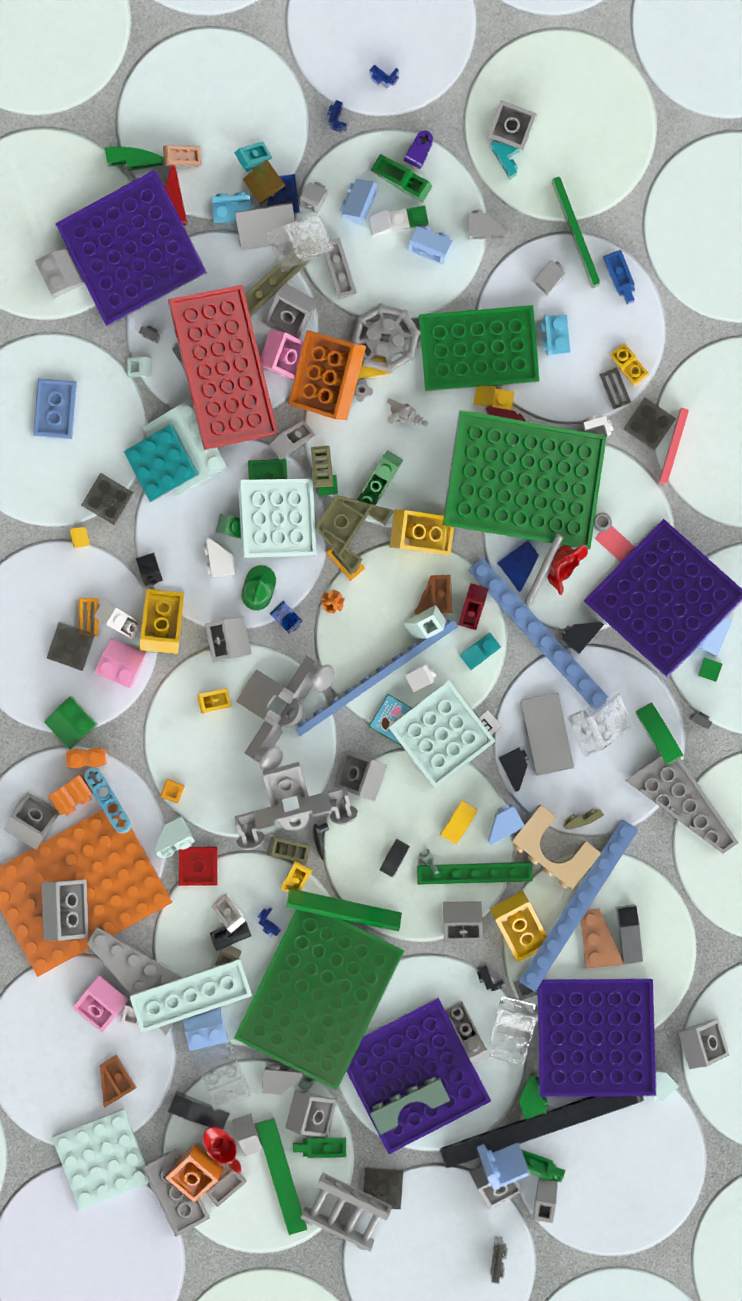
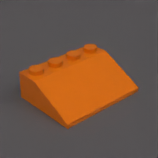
(327, 375)

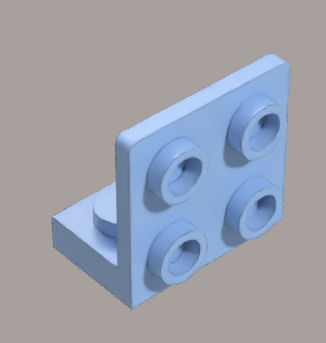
(503, 1165)

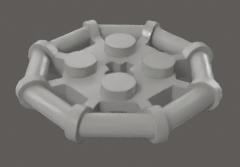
(396, 338)

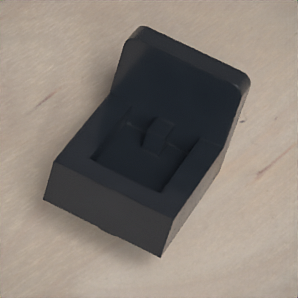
(149, 569)
(484, 976)

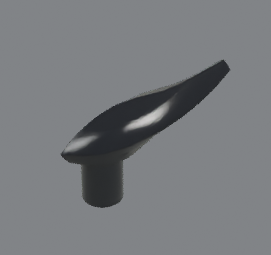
(317, 830)

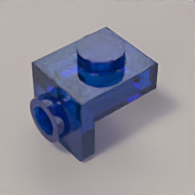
(381, 77)
(334, 113)
(286, 617)
(269, 927)

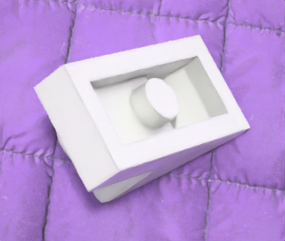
(389, 222)
(228, 913)

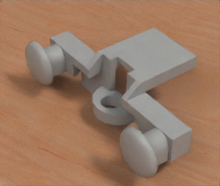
(260, 694)
(286, 783)

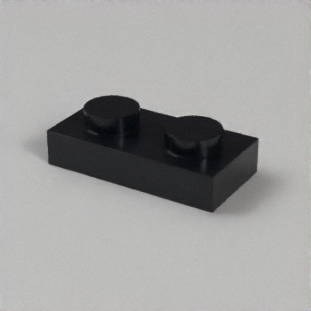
(223, 937)

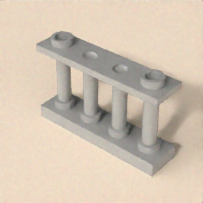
(354, 1196)

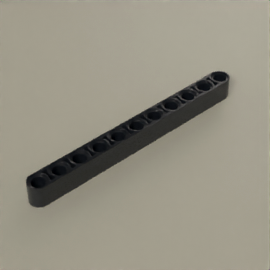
(535, 1127)

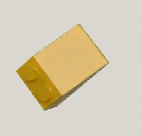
(421, 532)
(161, 621)
(519, 925)

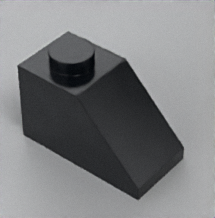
(580, 635)
(515, 766)

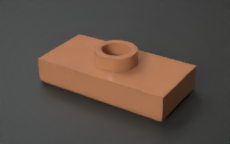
(182, 155)

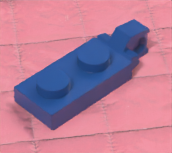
(620, 275)

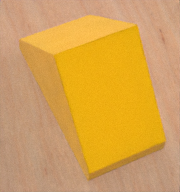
(214, 700)

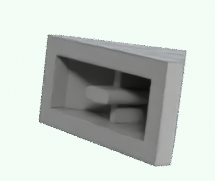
(247, 1135)

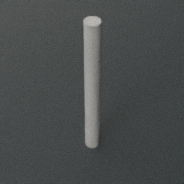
(543, 570)

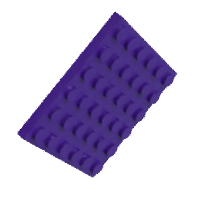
(131, 248)
(665, 598)
(596, 1038)
(405, 1056)

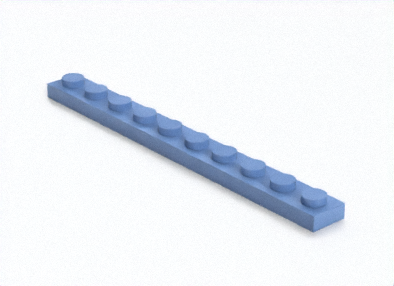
(537, 633)
(367, 682)
(578, 905)

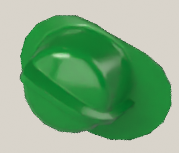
(258, 587)

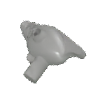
(404, 414)

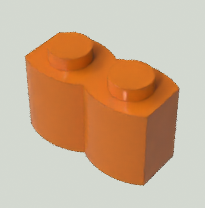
(92, 757)
(70, 795)

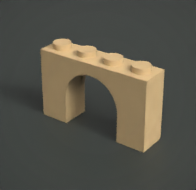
(569, 871)

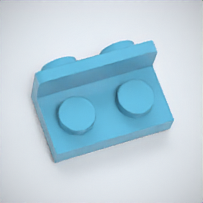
(226, 206)
(556, 334)

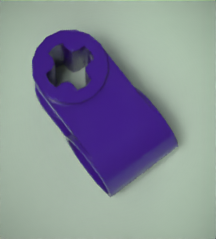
(418, 152)

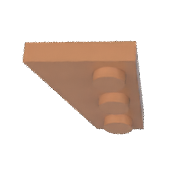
(598, 942)

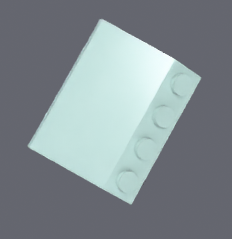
(207, 462)

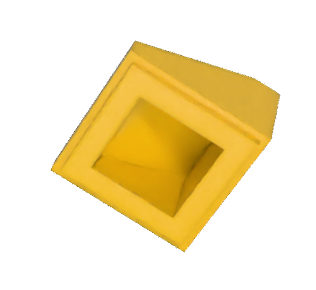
(79, 537)

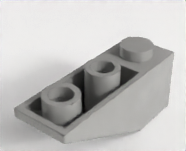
(467, 1033)

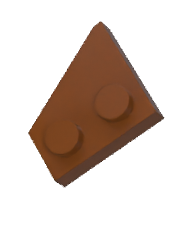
(437, 593)
(115, 1080)

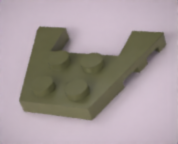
(343, 521)

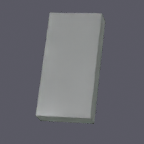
(225, 1187)

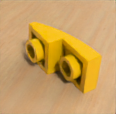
(628, 364)
(459, 822)

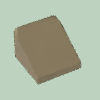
(228, 954)

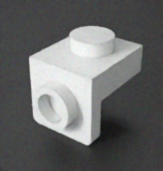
(594, 422)

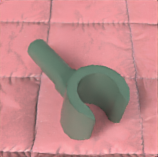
(428, 859)
(305, 1085)

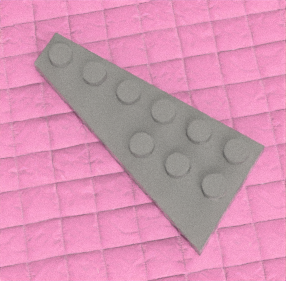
(682, 797)
(129, 965)

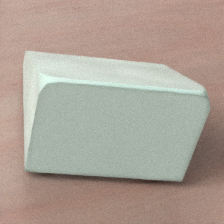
(139, 367)

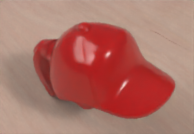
(563, 564)
(221, 1147)

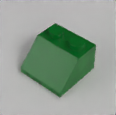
(70, 722)

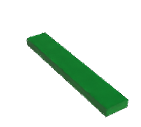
(576, 232)
(475, 873)
(344, 909)
(281, 1176)

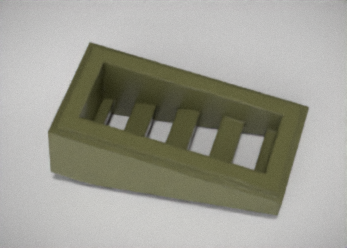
(321, 454)
(272, 846)

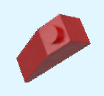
(174, 192)

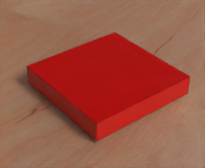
(198, 866)

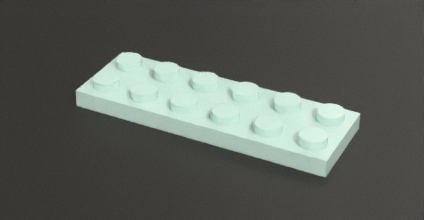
(190, 995)

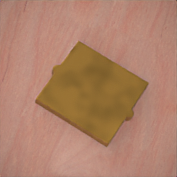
(263, 182)

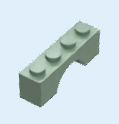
(431, 1093)

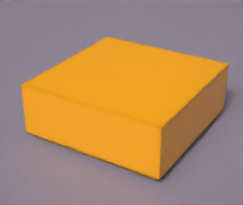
(172, 791)

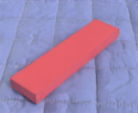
(673, 447)

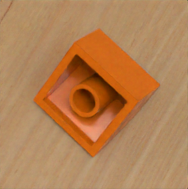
(194, 1173)

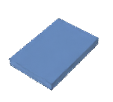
(55, 408)

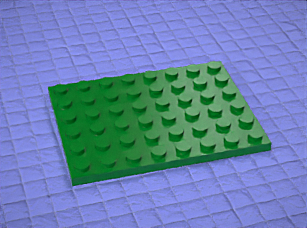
(524, 479)
(319, 995)

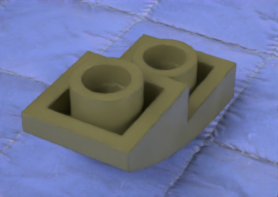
(577, 821)

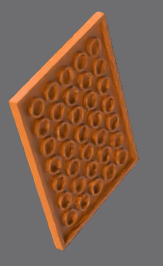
(118, 878)

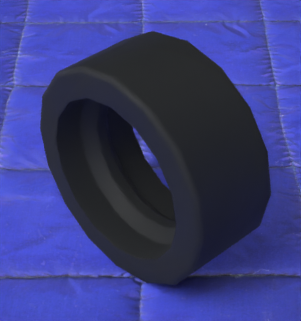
(394, 858)

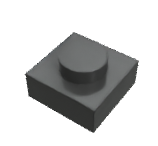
(149, 333)
(701, 719)
(523, 992)

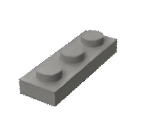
(340, 270)

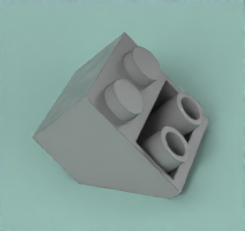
(228, 639)
(463, 921)

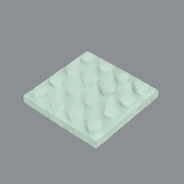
(277, 518)
(441, 734)
(101, 1159)

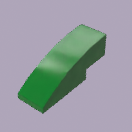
(133, 157)
(401, 178)
(659, 733)

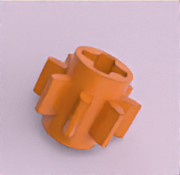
(332, 601)

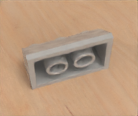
(65, 910)

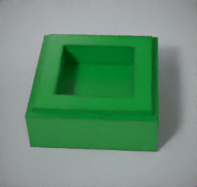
(332, 490)
(710, 669)

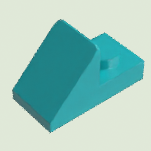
(503, 153)
(252, 155)
(480, 651)

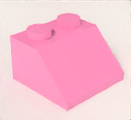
(281, 353)
(120, 663)
(100, 1003)

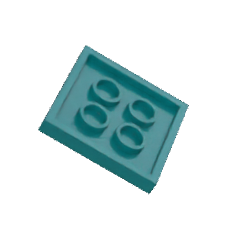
(161, 463)

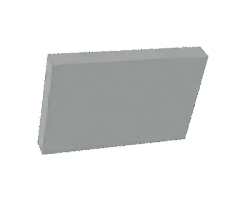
(256, 222)

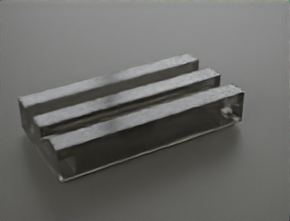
(609, 373)

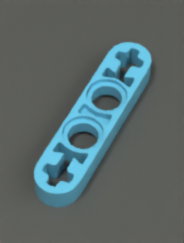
(107, 800)

